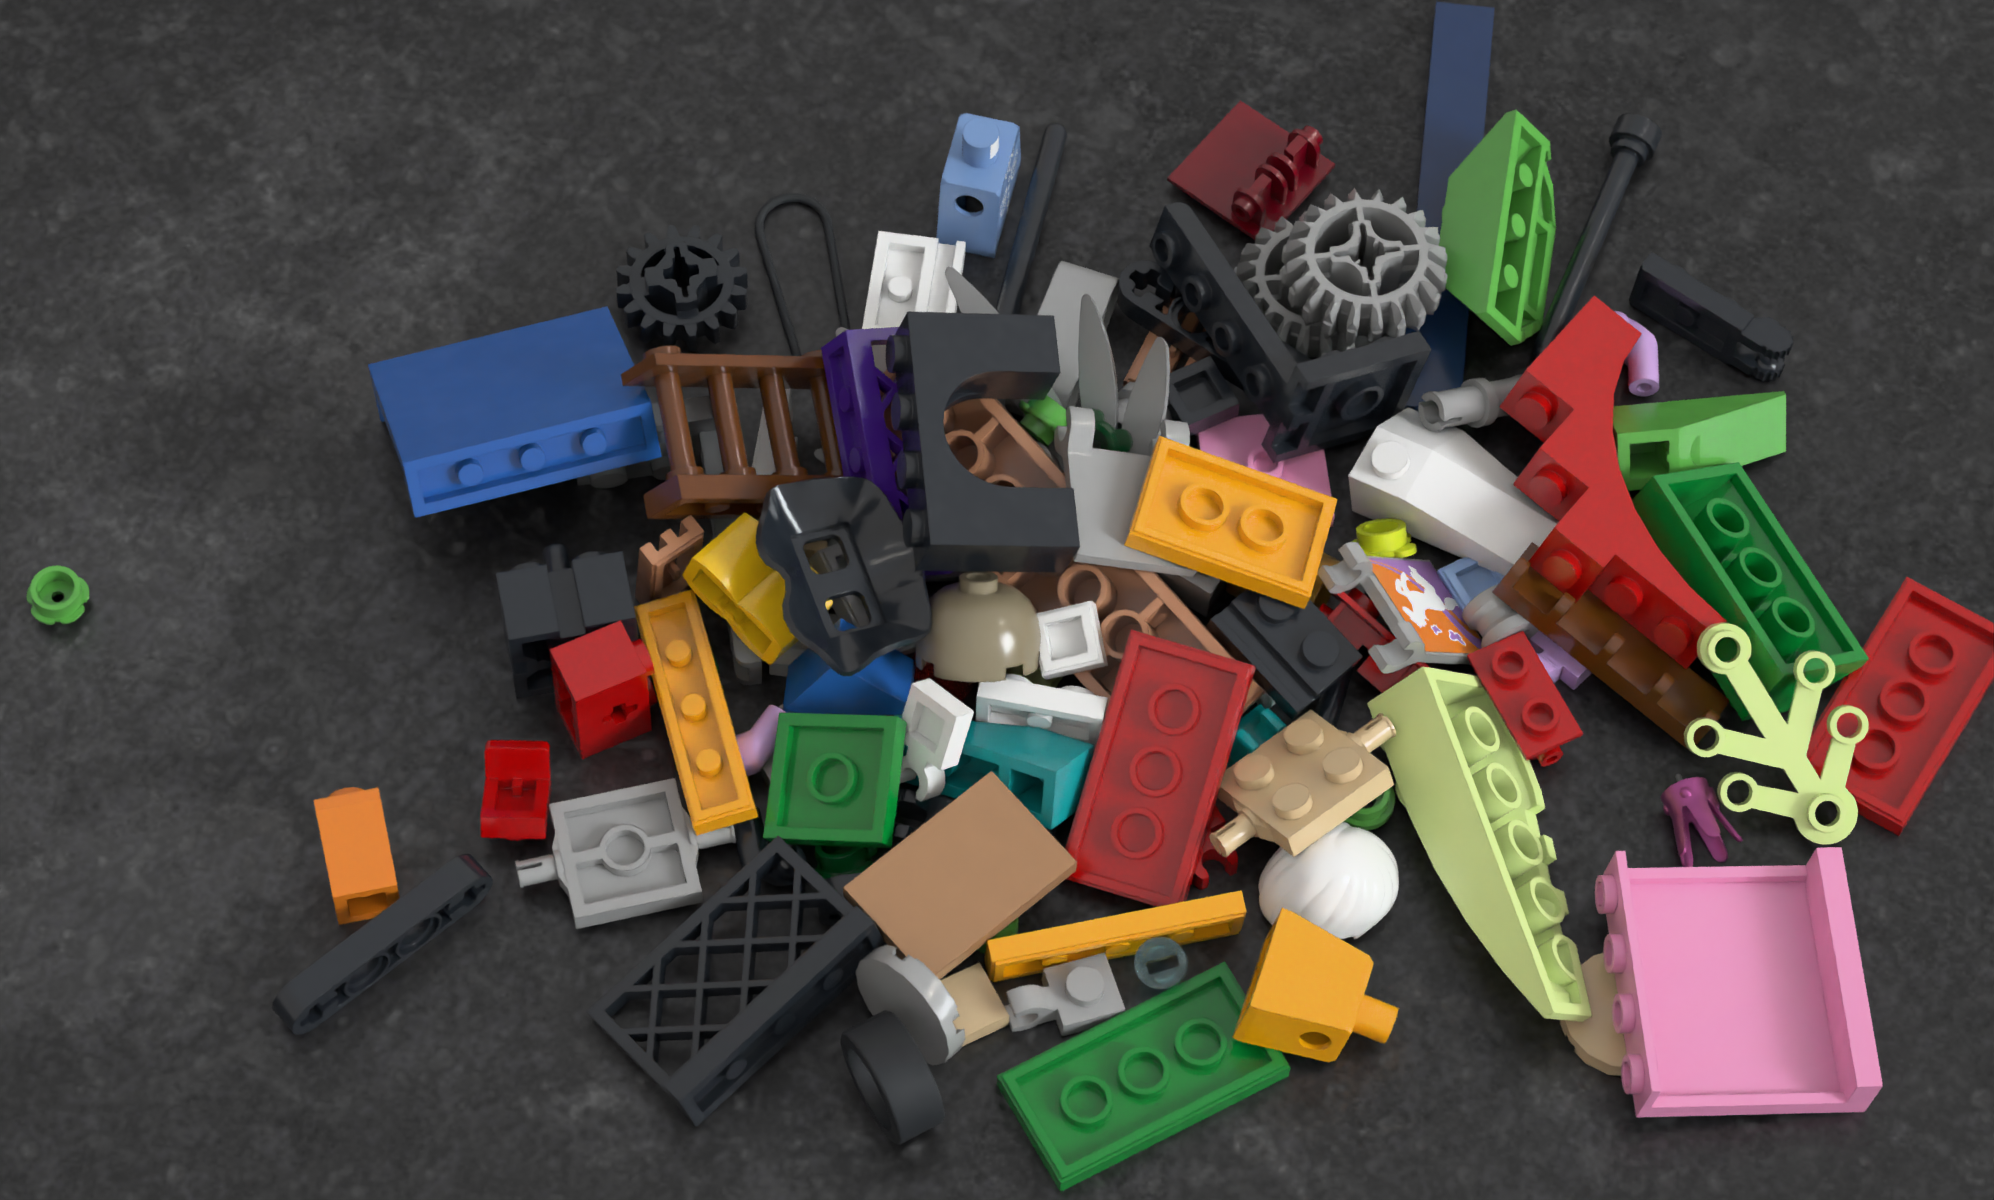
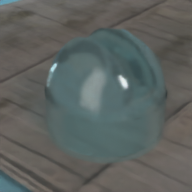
(1158, 950)

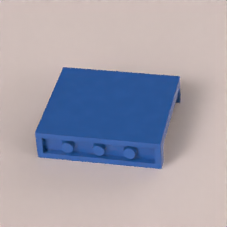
(514, 411)

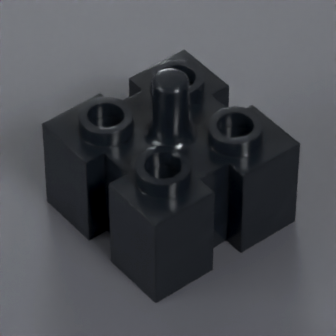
(556, 605)

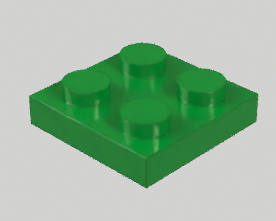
(835, 779)

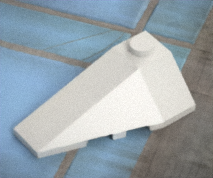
(1446, 492)

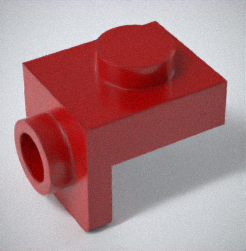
(516, 790)

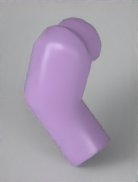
(1642, 362)
(759, 742)

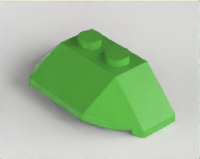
(1502, 229)

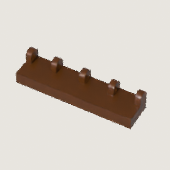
(1613, 651)

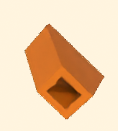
(357, 853)

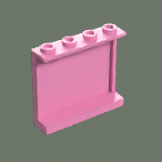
(1739, 988)

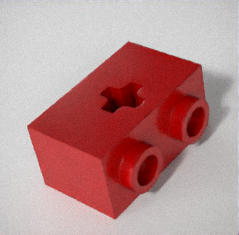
(603, 688)

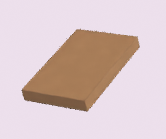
(961, 877)

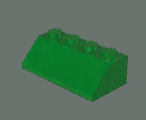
(1750, 572)

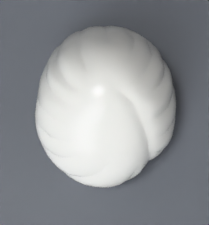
(1336, 883)

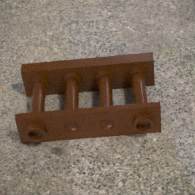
(738, 487)

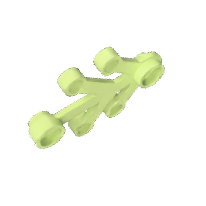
(1783, 742)

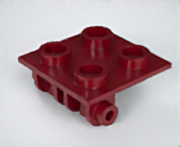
(1253, 170)

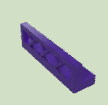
(860, 410)

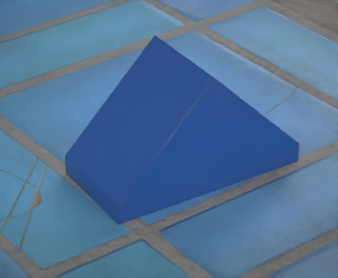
(875, 690)

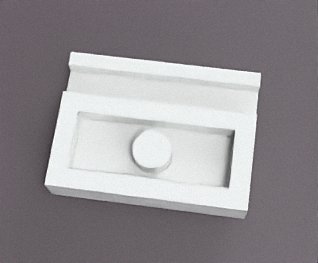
(910, 278)
(1066, 711)

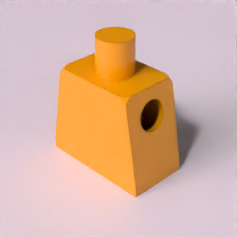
(1310, 993)

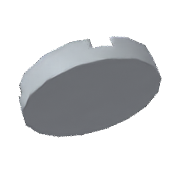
(915, 998)

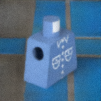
(982, 165)

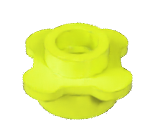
(1385, 538)

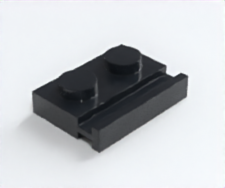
(1293, 648)

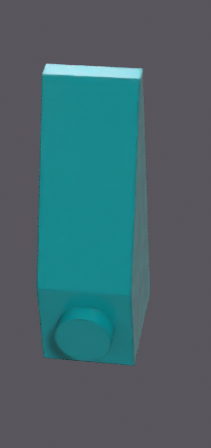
(1032, 762)

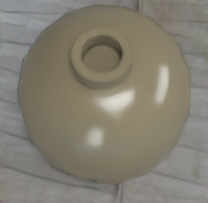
(980, 630)

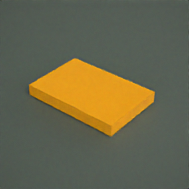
(1231, 522)

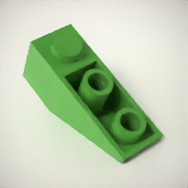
(1697, 434)

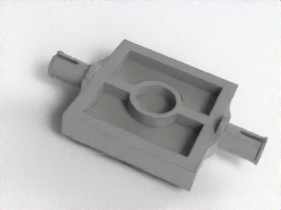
(623, 853)

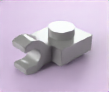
(1073, 994)

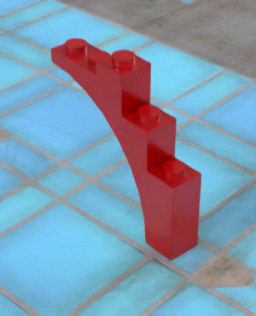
(1578, 481)

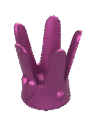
(1695, 803)

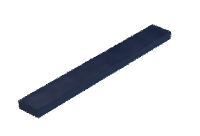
(1451, 131)

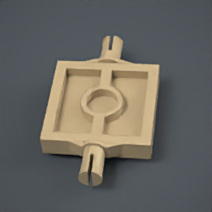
(1303, 783)

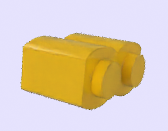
(743, 589)

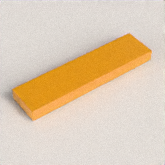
(695, 713)
(1114, 935)

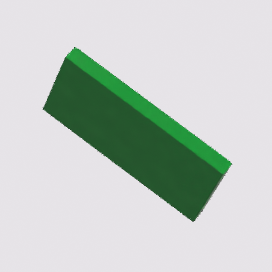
(1139, 1078)

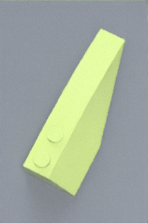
(1479, 825)

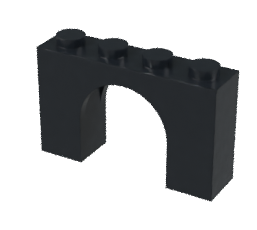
(952, 514)

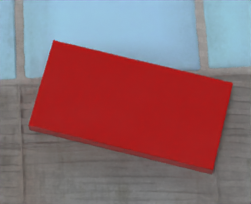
(1918, 693)
(1157, 769)

